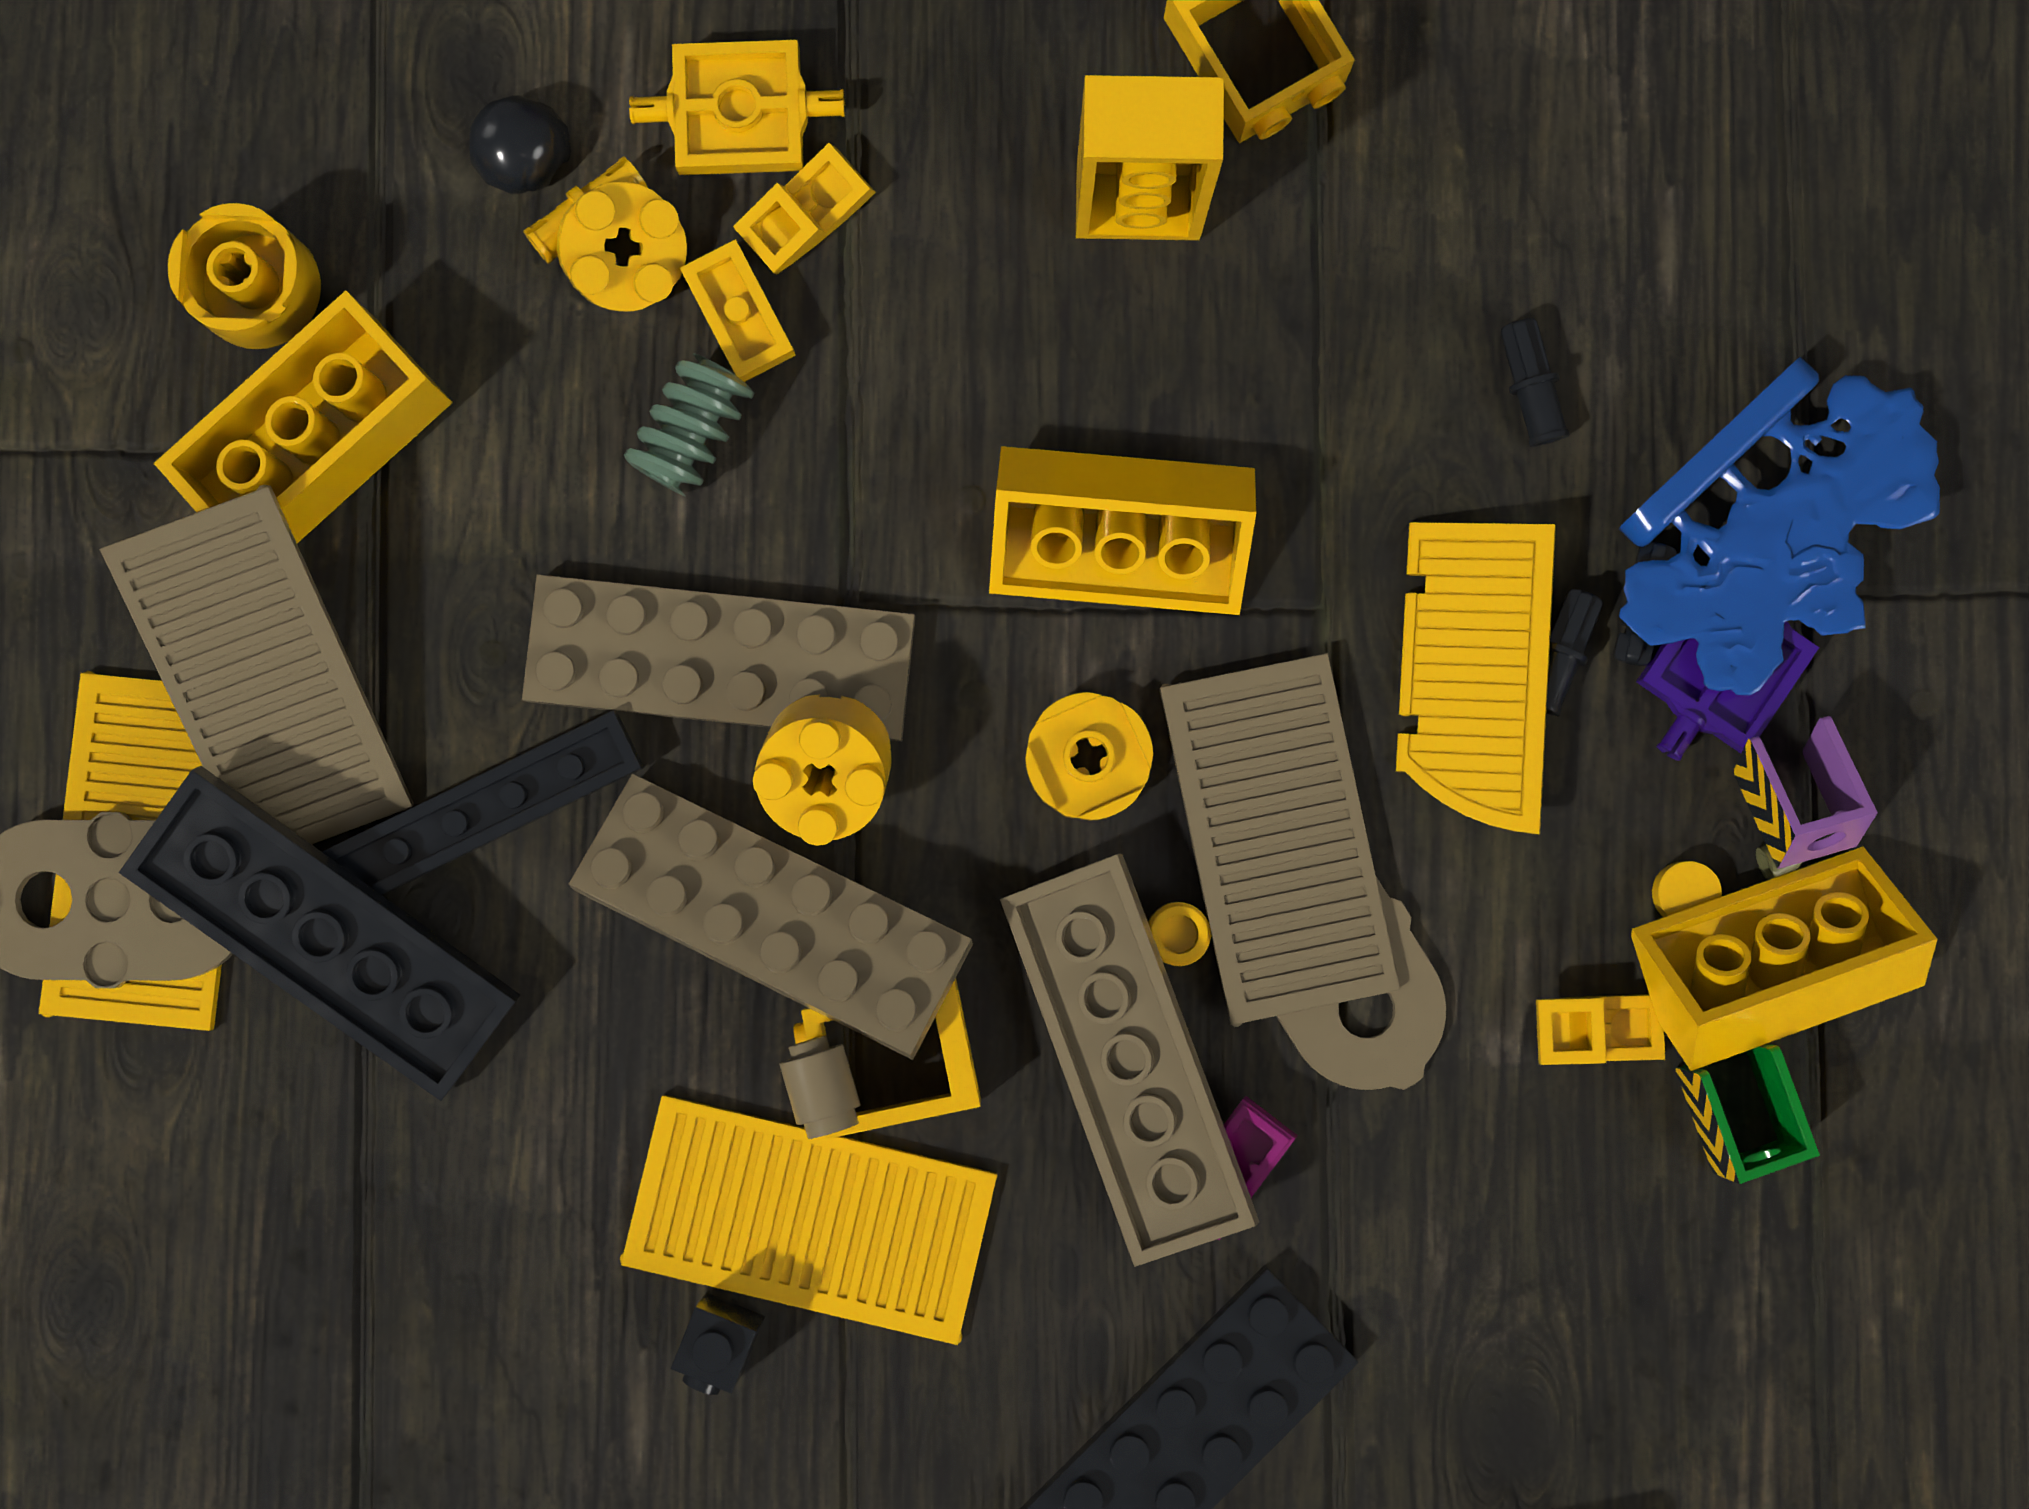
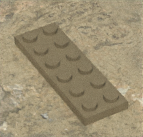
(710, 653)
(772, 915)
(1129, 1061)

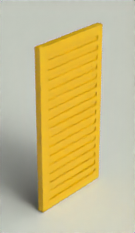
(128, 760)
(809, 1219)

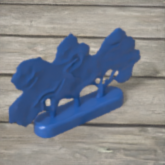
(1786, 545)

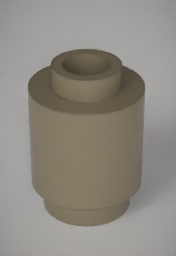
(820, 1087)

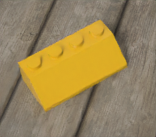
(1122, 530)
(1782, 957)

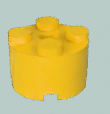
(248, 246)
(803, 741)

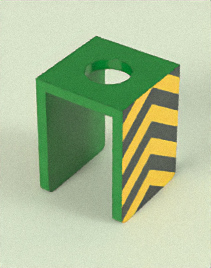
(1784, 1108)

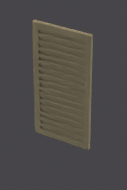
(258, 666)
(1279, 839)

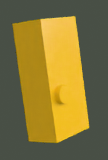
(1148, 156)
(309, 420)

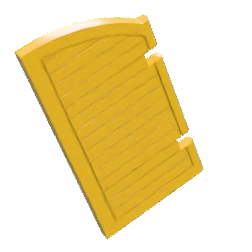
(1478, 668)

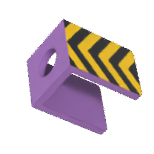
(1838, 783)

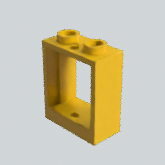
(1273, 113)
(957, 1061)

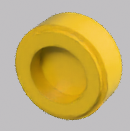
(1684, 886)
(1180, 933)

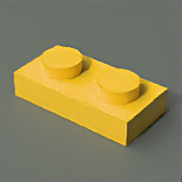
(737, 311)

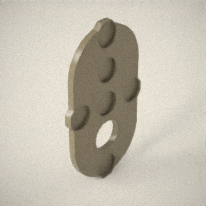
(112, 924)
(1404, 1046)

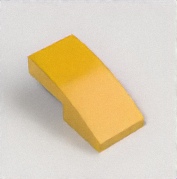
(805, 210)
(1598, 1030)

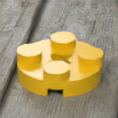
(651, 224)
(1103, 723)

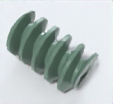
(688, 423)

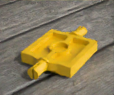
(737, 107)

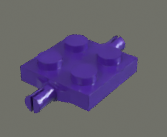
(1730, 717)

